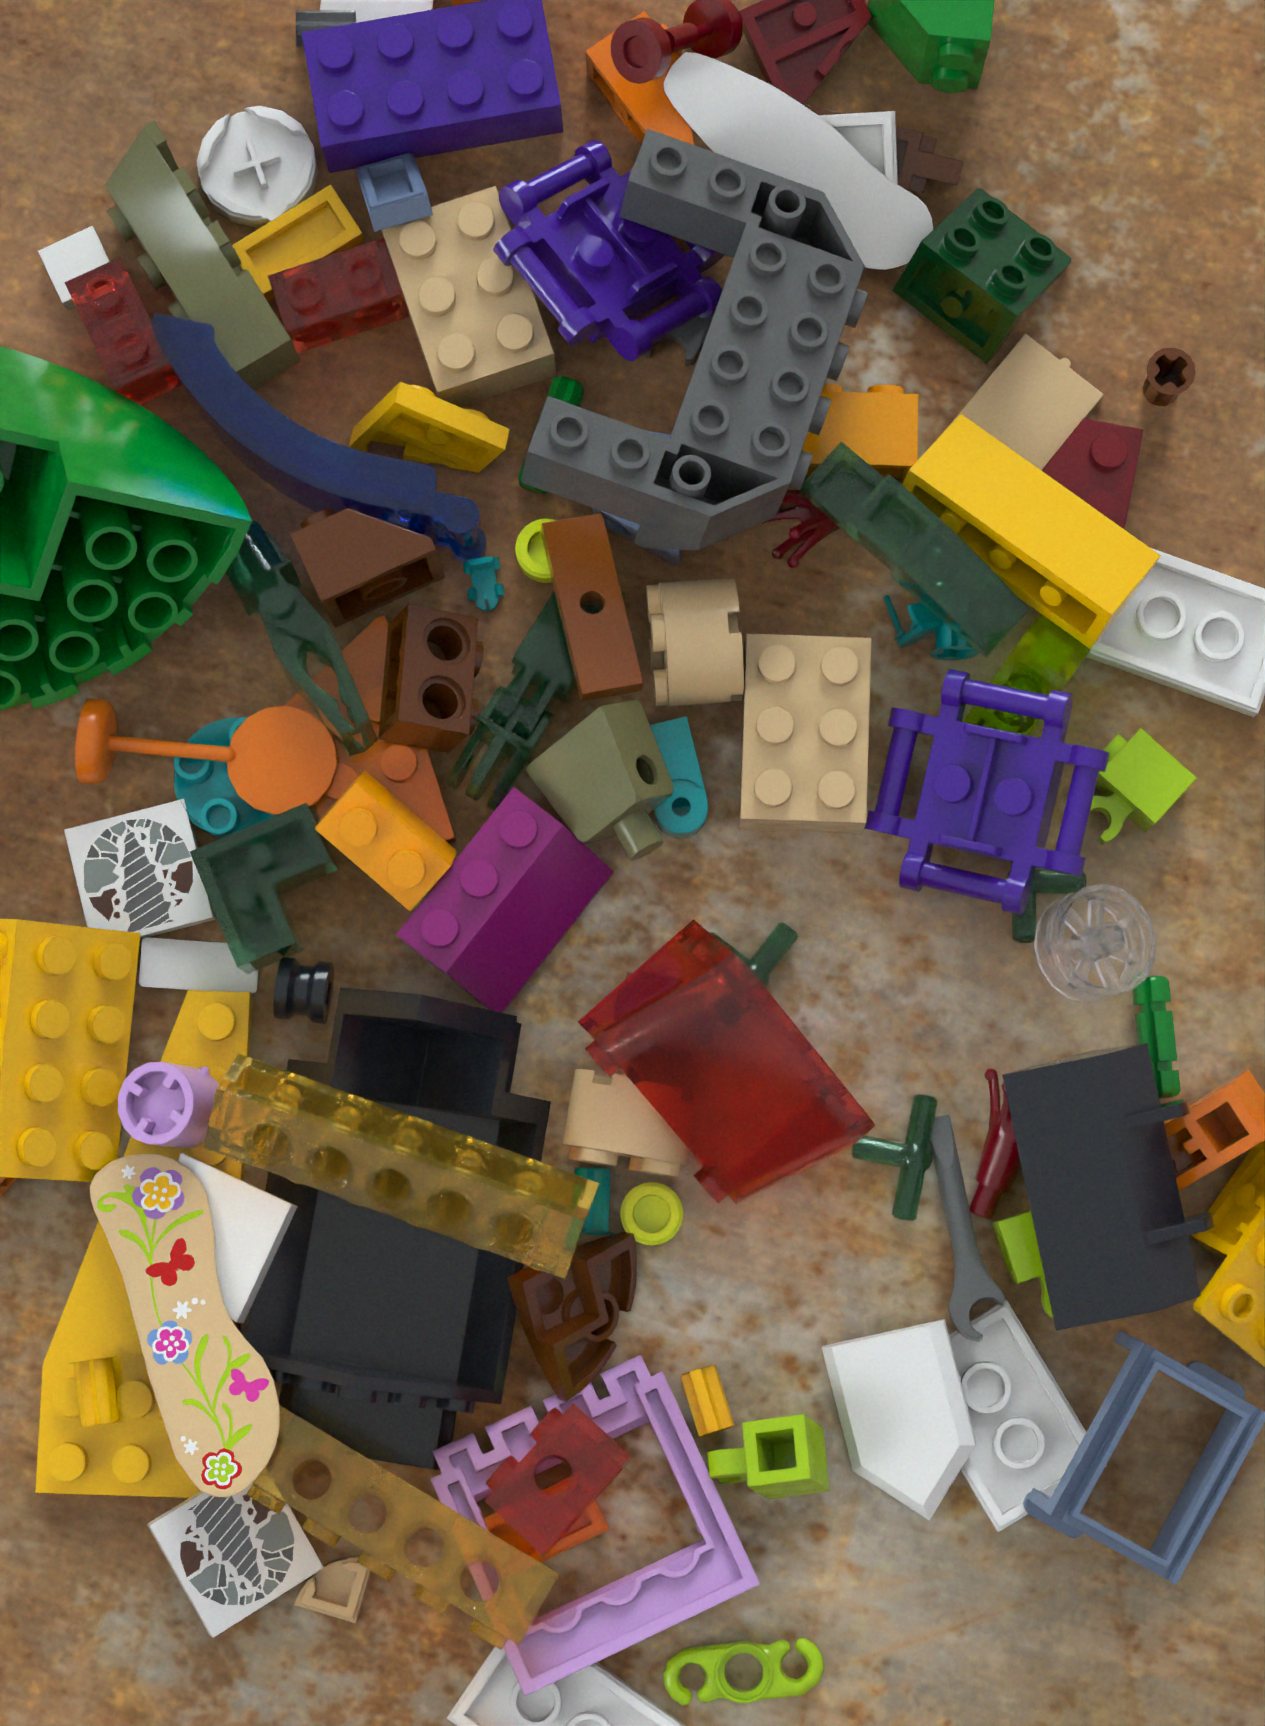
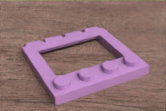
(638, 1602)

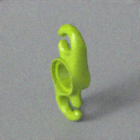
(771, 1685)

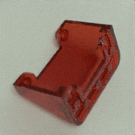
(723, 1067)

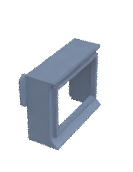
(1203, 1488)

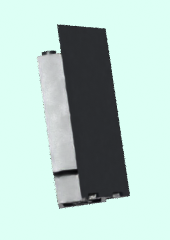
(360, 1311)

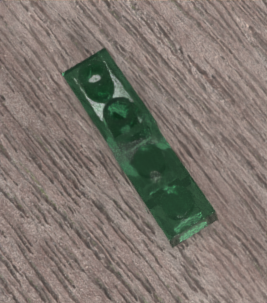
(916, 548)

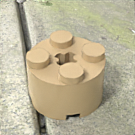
(695, 642)
(616, 1120)

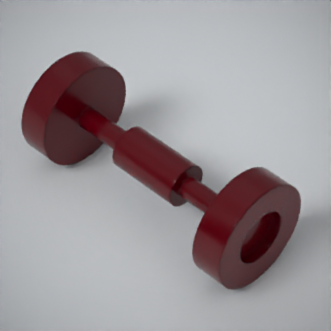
(644, 49)

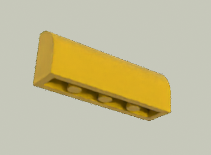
(1031, 530)

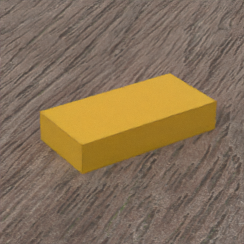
(298, 236)

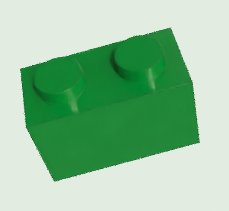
(937, 39)

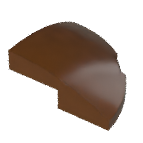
(574, 1316)

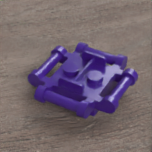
(597, 266)
(988, 791)

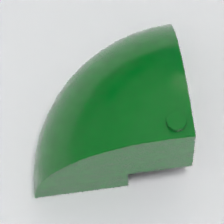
(101, 529)

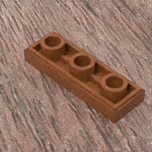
(586, 575)

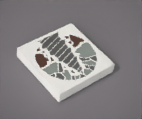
(139, 871)
(233, 1555)

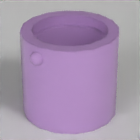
(167, 1104)

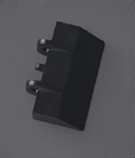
(1103, 1185)

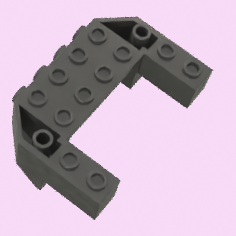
(756, 371)

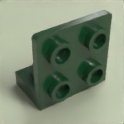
(980, 273)

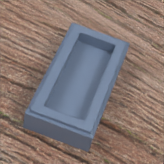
(394, 191)

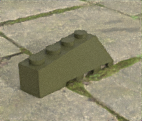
(195, 259)

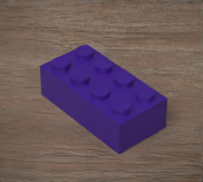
(432, 82)

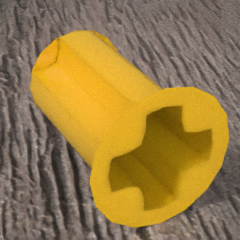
(96, 1392)
(707, 1400)

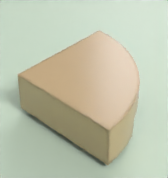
(336, 1589)

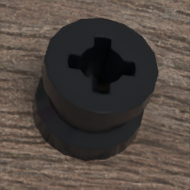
(303, 990)

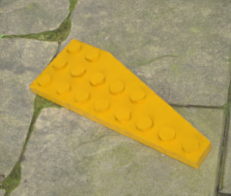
(98, 1322)

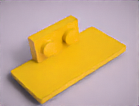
(1236, 1292)

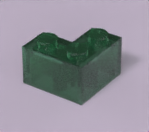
(247, 879)

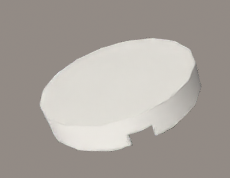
(257, 165)

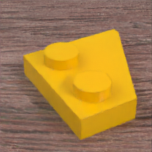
(431, 430)

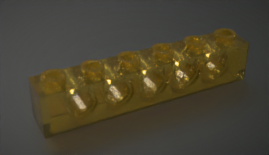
(400, 1165)
(522, 1580)

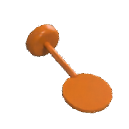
(272, 760)

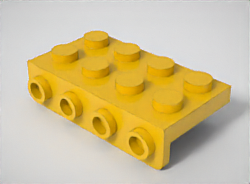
(63, 1046)

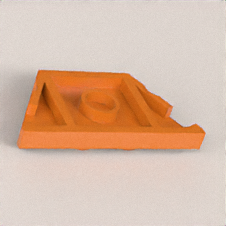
(398, 767)

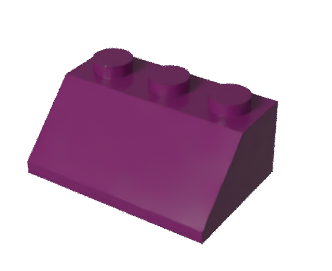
(505, 902)

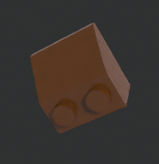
(363, 561)

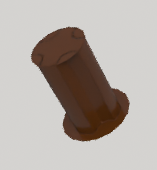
(1168, 375)

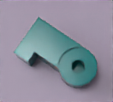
(687, 808)

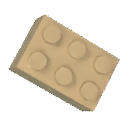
(465, 305)
(805, 733)

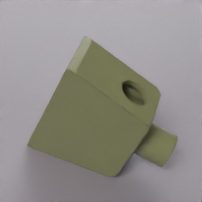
(607, 778)

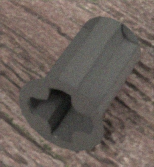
(318, 19)

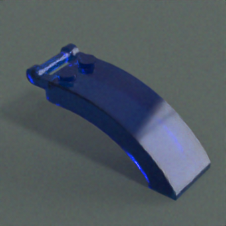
(306, 464)

